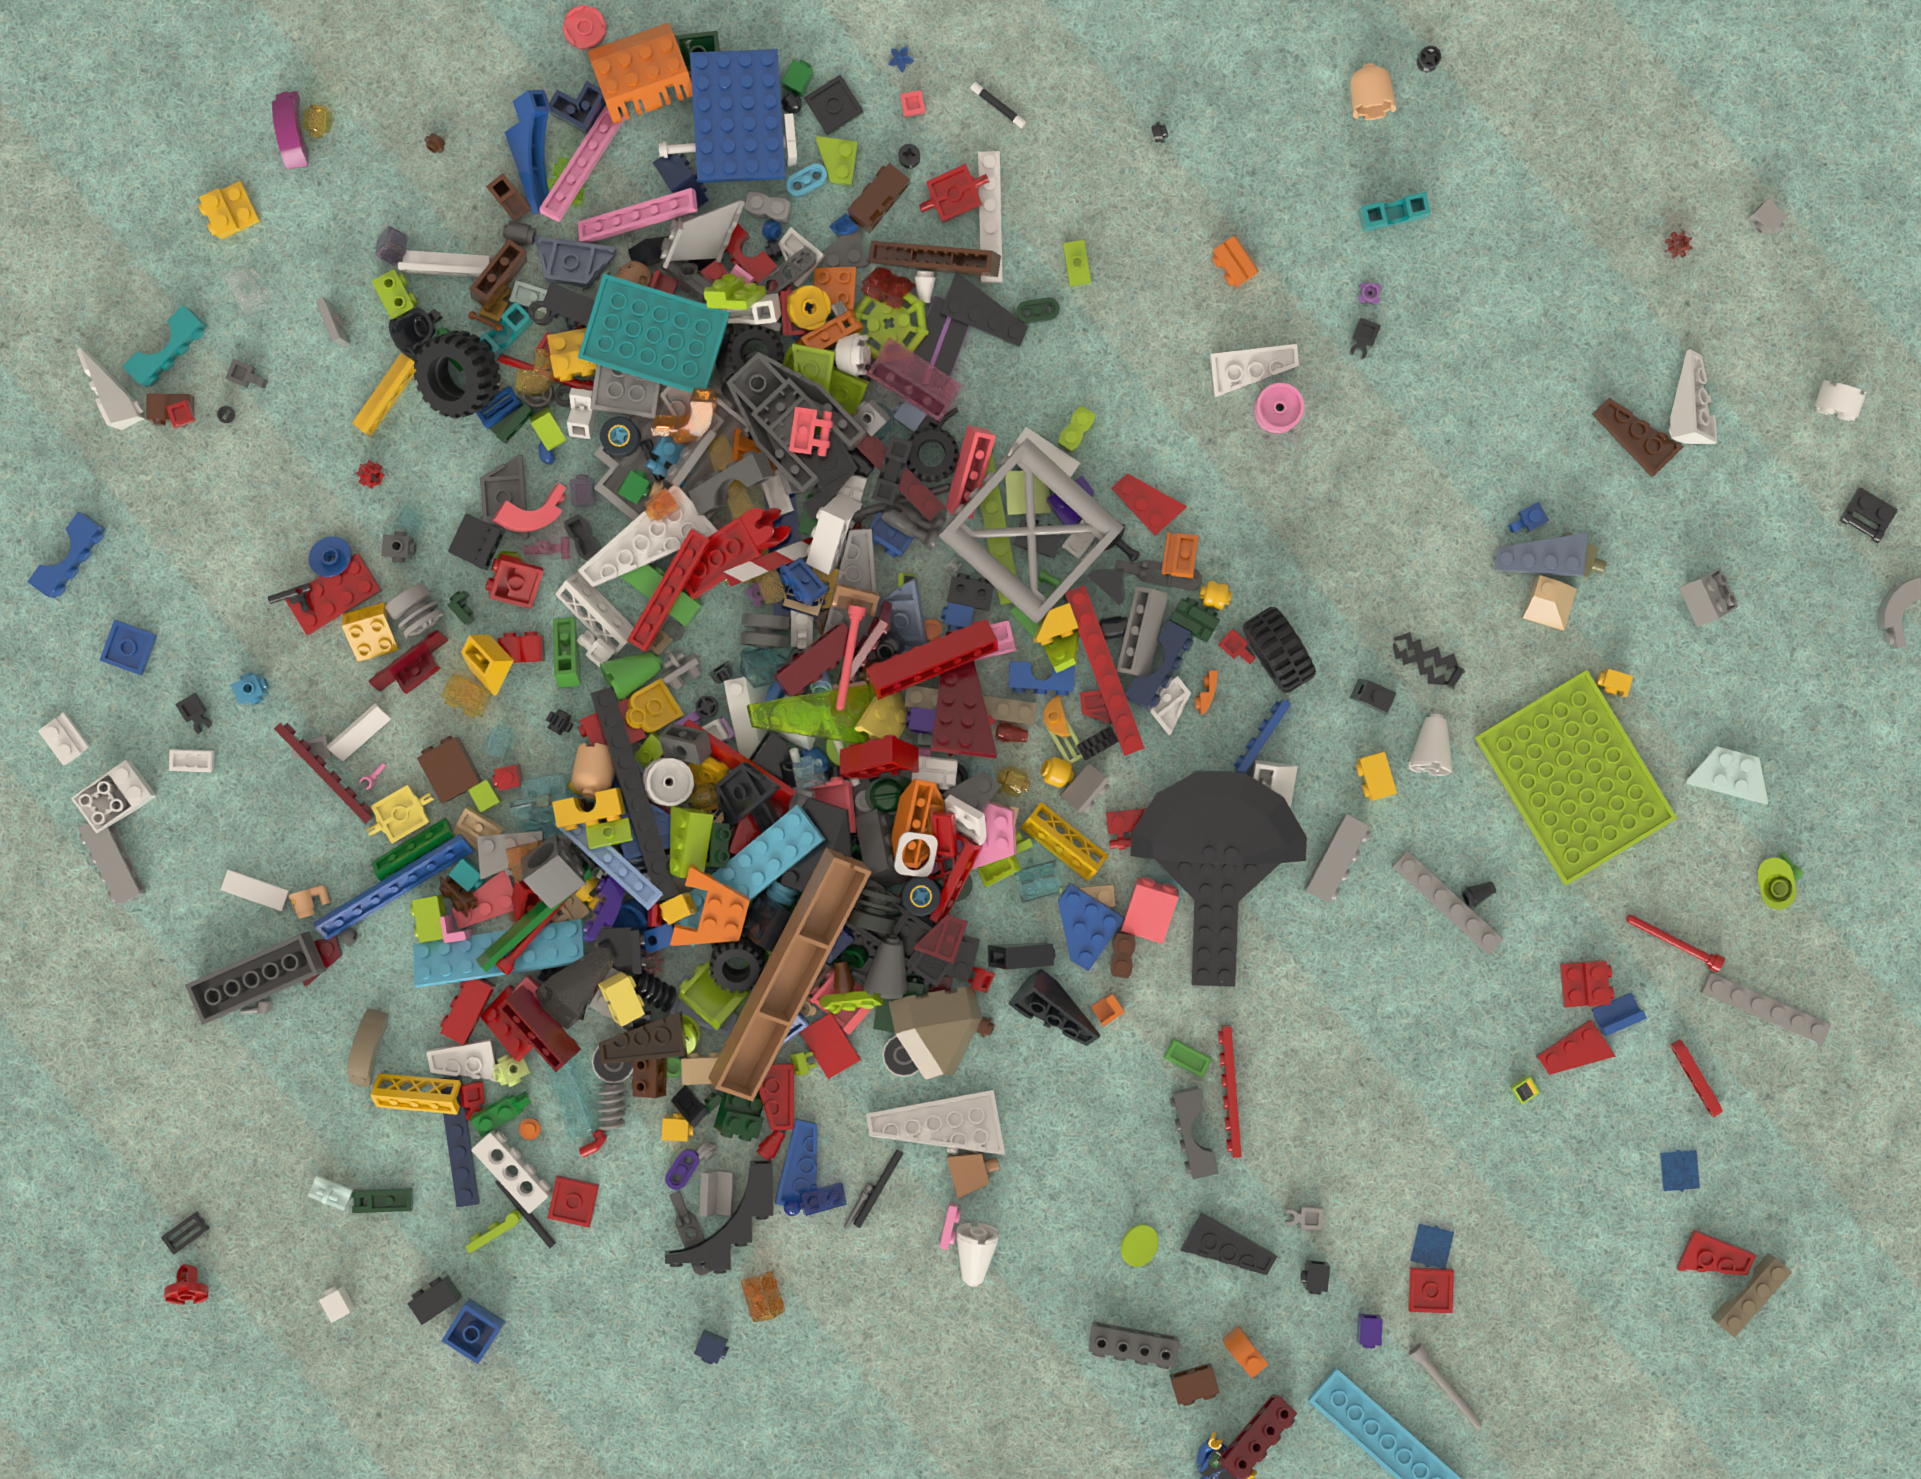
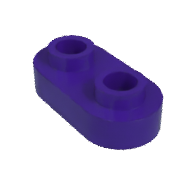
(682, 1168)

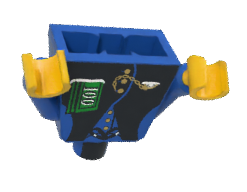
(1207, 1460)

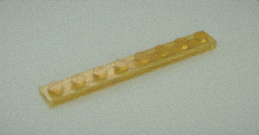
(739, 503)

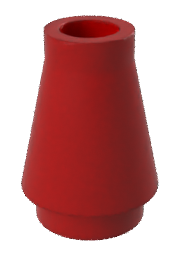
(770, 1145)

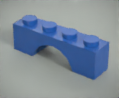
(83, 535)

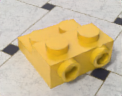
(228, 210)
(564, 355)

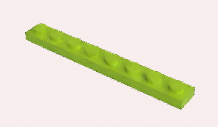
(994, 518)

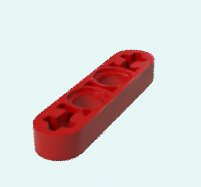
(1696, 1078)

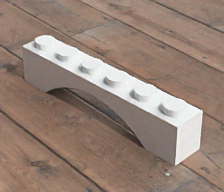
(763, 311)

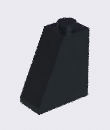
(1021, 955)

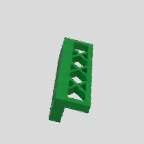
(412, 849)

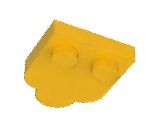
(652, 708)

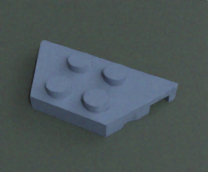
(572, 261)
(906, 614)

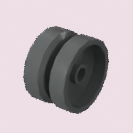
(764, 633)

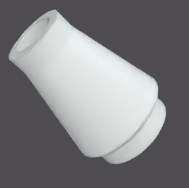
(924, 285)

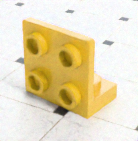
(369, 632)

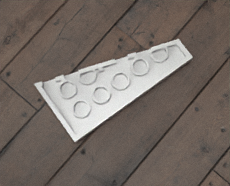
(646, 541)
(954, 1122)

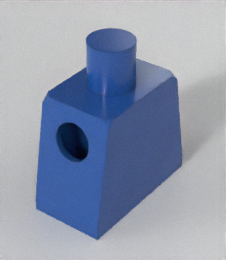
(658, 937)

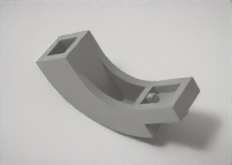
(1893, 608)

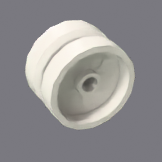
(680, 781)

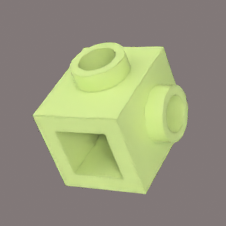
(509, 1070)

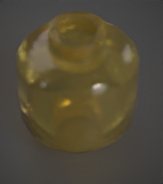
(317, 120)
(1013, 781)
(704, 797)

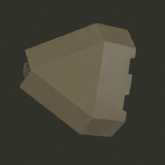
(936, 1028)

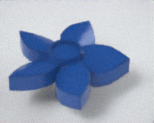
(900, 58)

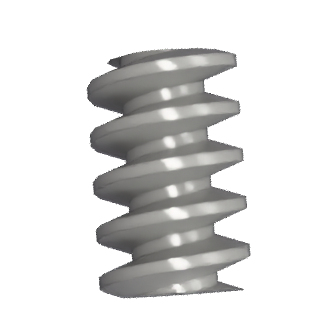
(612, 1106)

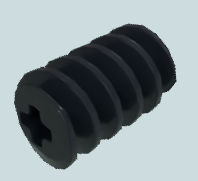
(654, 991)

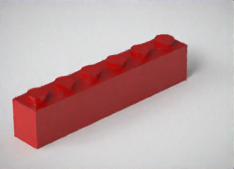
(932, 659)

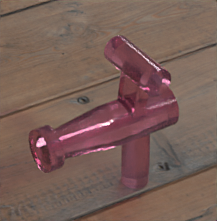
(549, 549)

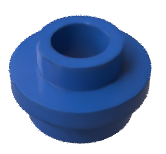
(771, 230)

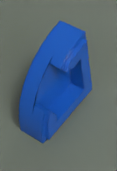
(843, 225)

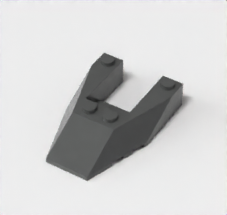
(767, 400)

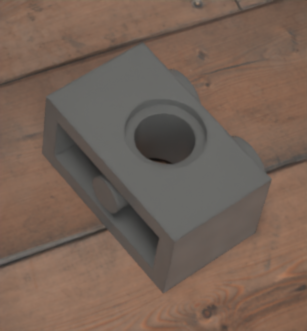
(685, 743)

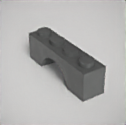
(712, 493)
(1188, 1105)

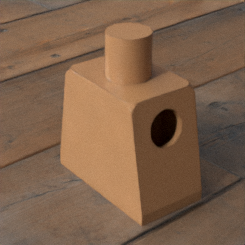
(970, 1171)

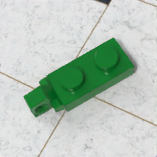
(499, 1113)

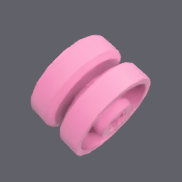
(1273, 420)

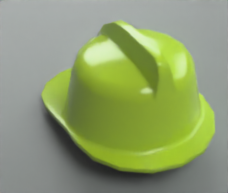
(1777, 883)

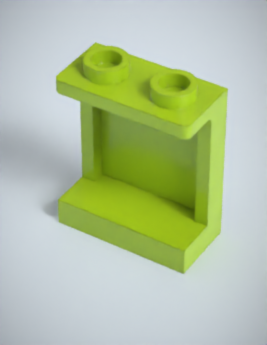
(709, 999)

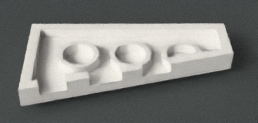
(1242, 367)

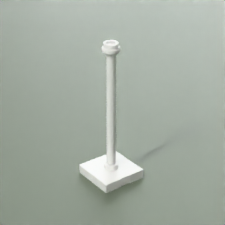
(788, 140)

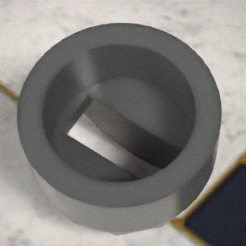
(348, 936)

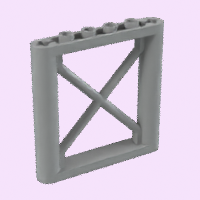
(1032, 461)

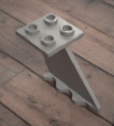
(702, 235)

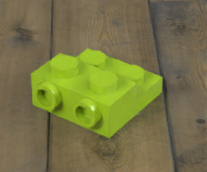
(733, 293)

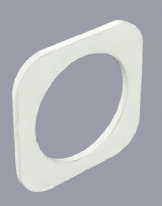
(928, 867)

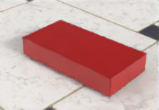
(945, 832)

